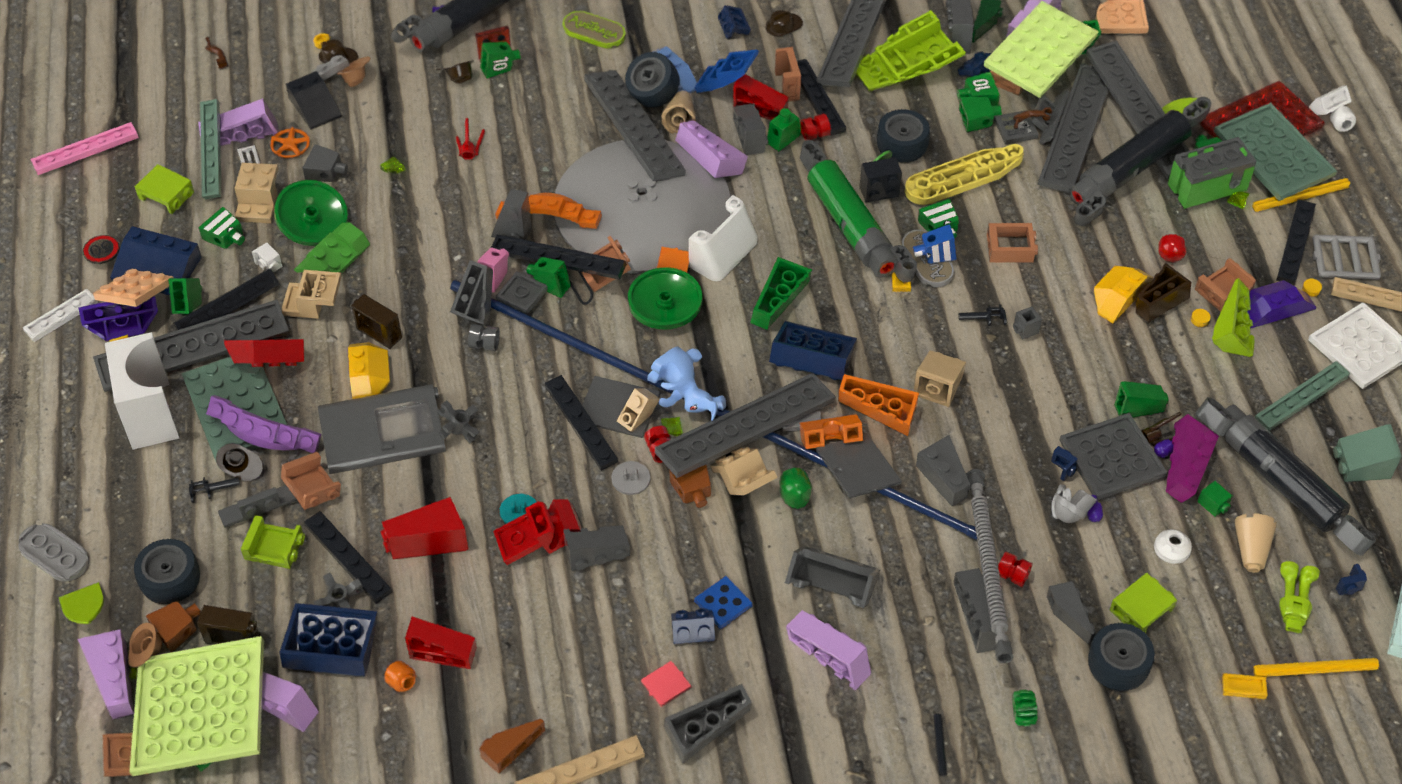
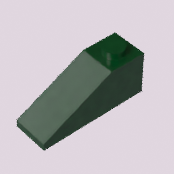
(986, 17)

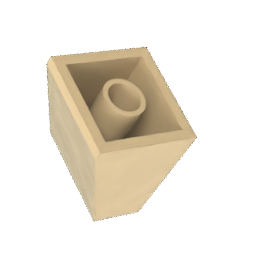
(939, 378)

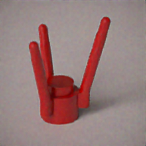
(467, 149)

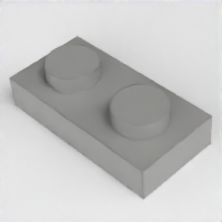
(330, 68)

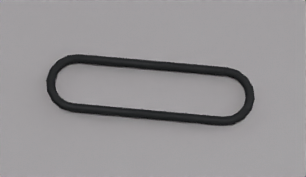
(591, 297)

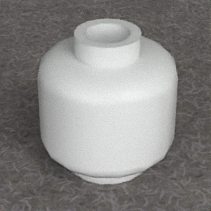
(1343, 119)

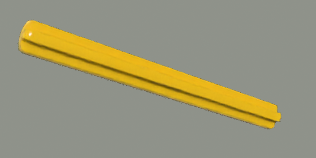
(1305, 194)
(1316, 667)

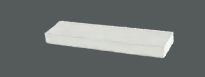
(59, 315)

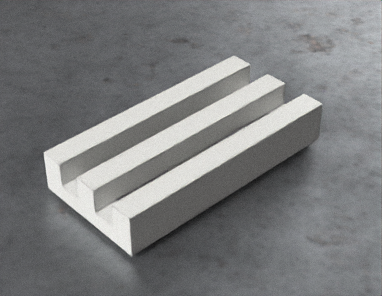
(247, 149)

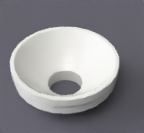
(1170, 552)

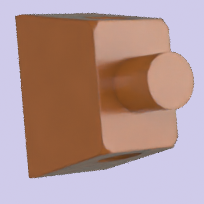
(693, 486)
(174, 623)

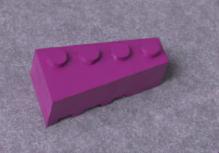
(1190, 457)

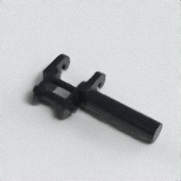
(985, 315)
(211, 487)

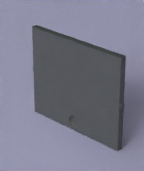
(606, 401)
(858, 466)

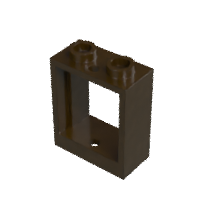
(376, 321)
(226, 625)

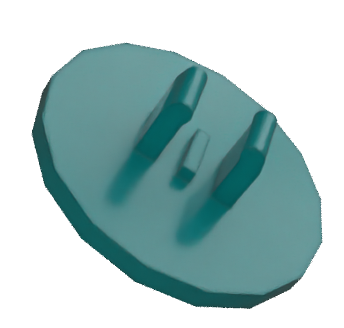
(515, 506)

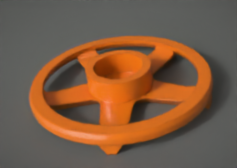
(289, 143)

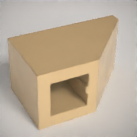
(638, 408)

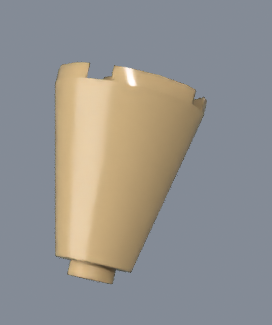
(678, 111)
(1255, 539)

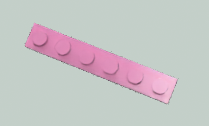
(84, 148)

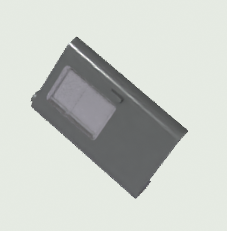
(381, 428)

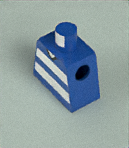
(937, 245)

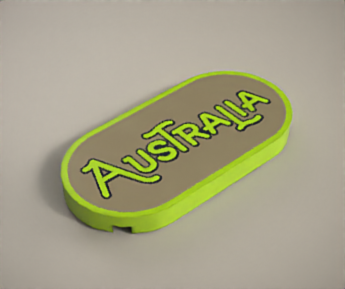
(594, 29)

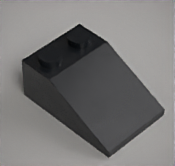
(313, 100)

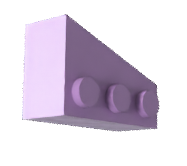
(287, 702)

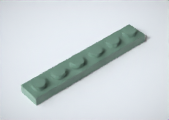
(210, 149)
(1302, 395)

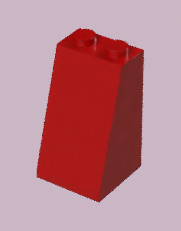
(425, 531)

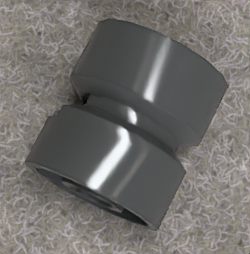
(484, 337)

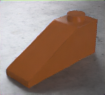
(509, 744)

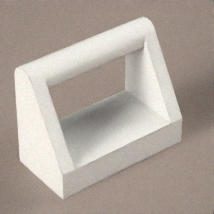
(1331, 101)

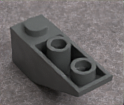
(1067, 606)

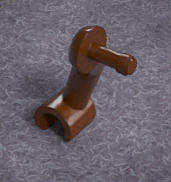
(221, 61)
(1032, 113)

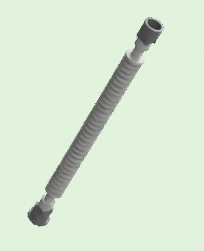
(989, 566)

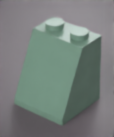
(1368, 455)

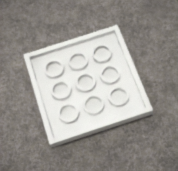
(1360, 344)

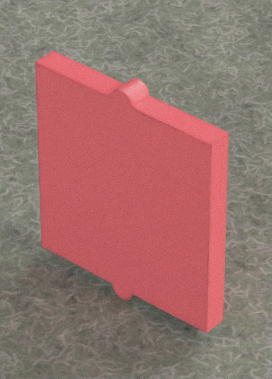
(666, 683)

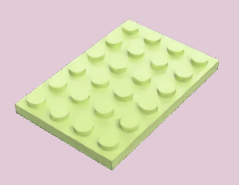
(1040, 49)

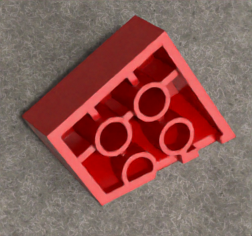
(266, 351)

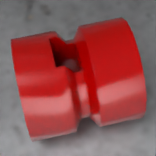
(815, 127)
(655, 437)
(1014, 569)

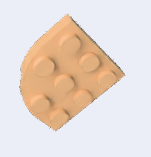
(1122, 16)

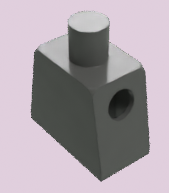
(323, 164)

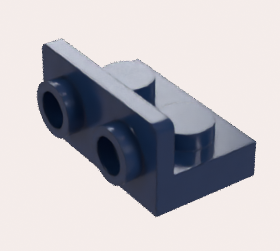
(733, 21)

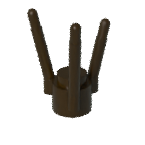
(1153, 432)

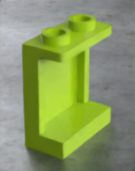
(165, 188)
(272, 543)
(1143, 602)

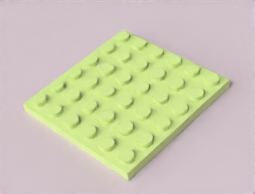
(198, 706)

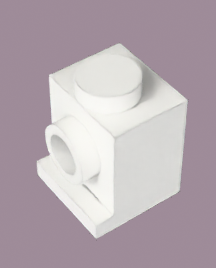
(267, 257)

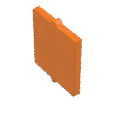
(673, 259)

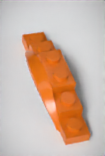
(562, 207)

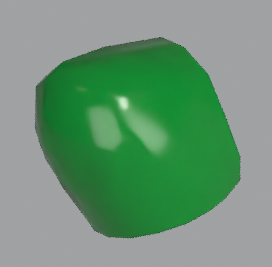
(795, 487)

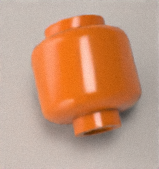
(400, 676)

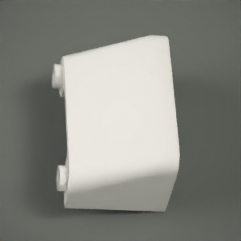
(722, 250)

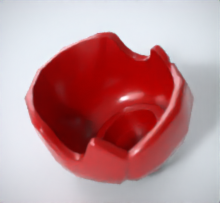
(1172, 248)

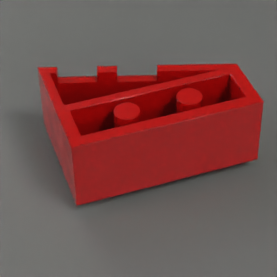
(765, 99)
(439, 644)

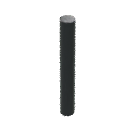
(940, 747)

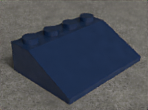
(157, 254)
(812, 350)
(329, 640)

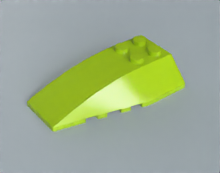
(911, 52)

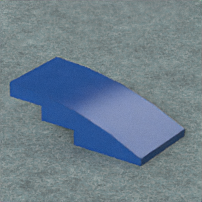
(726, 70)

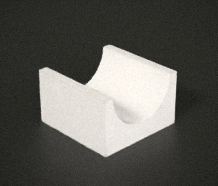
(137, 390)

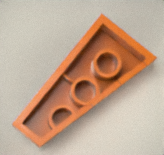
(879, 401)

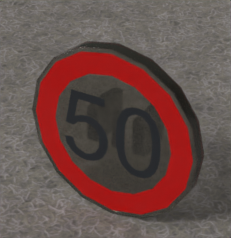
(101, 249)

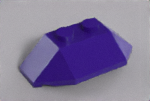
(1277, 303)
(116, 320)

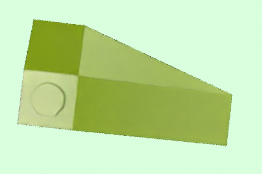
(1234, 324)

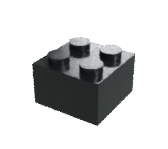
(880, 179)

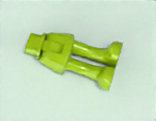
(1298, 608)

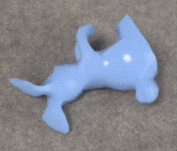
(678, 372)

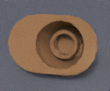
(355, 72)
(143, 644)

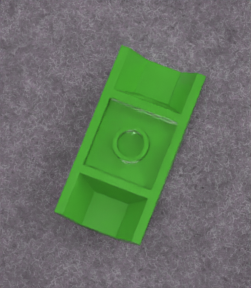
(336, 250)

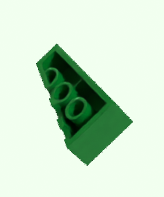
(781, 288)

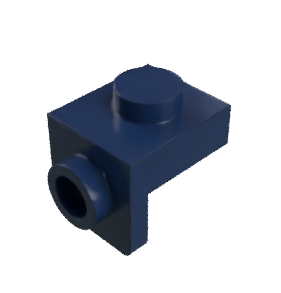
(1065, 461)
(1352, 583)

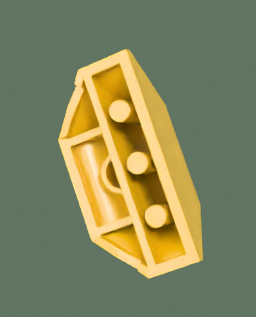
(1119, 290)
(368, 369)

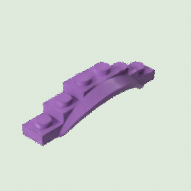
(262, 431)

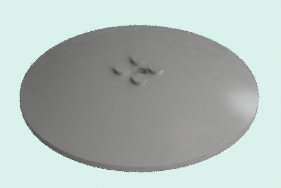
(642, 224)

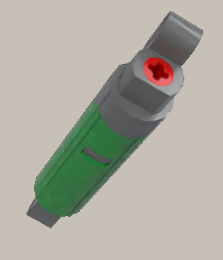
(854, 217)

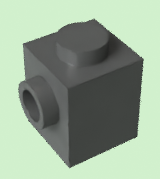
(1027, 322)

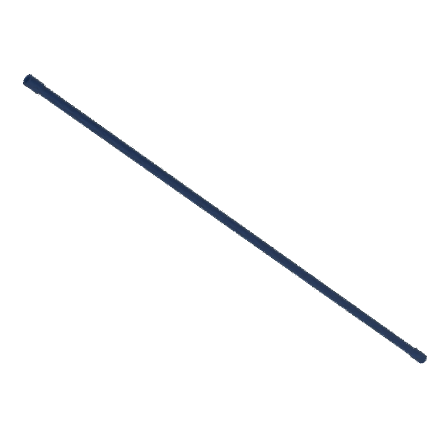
(968, 530)

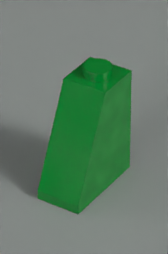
(1140, 399)

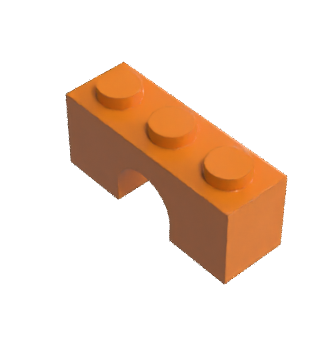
(845, 428)

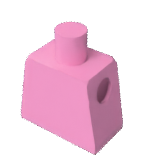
(497, 261)

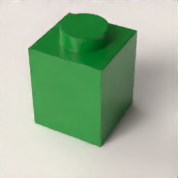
(1215, 499)

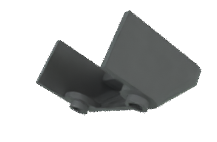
(833, 574)

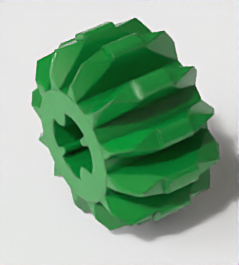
(1024, 707)

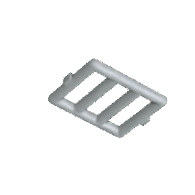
(1340, 273)

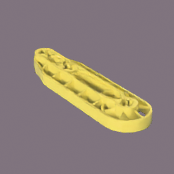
(962, 174)

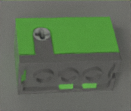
(1211, 172)

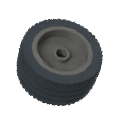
(652, 79)
(904, 134)
(167, 571)
(1121, 656)

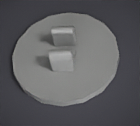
(630, 478)

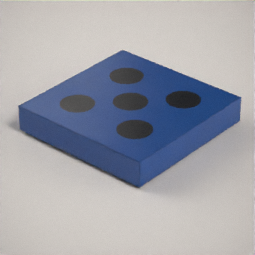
(724, 600)

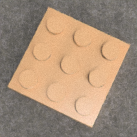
(133, 288)

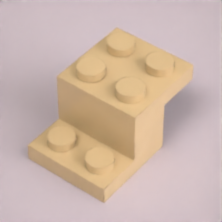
(256, 192)
(312, 292)
(743, 471)

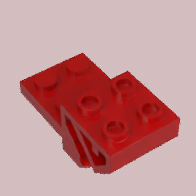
(537, 529)

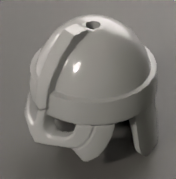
(1071, 509)

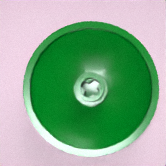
(309, 211)
(665, 298)

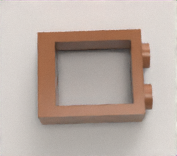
(1011, 254)

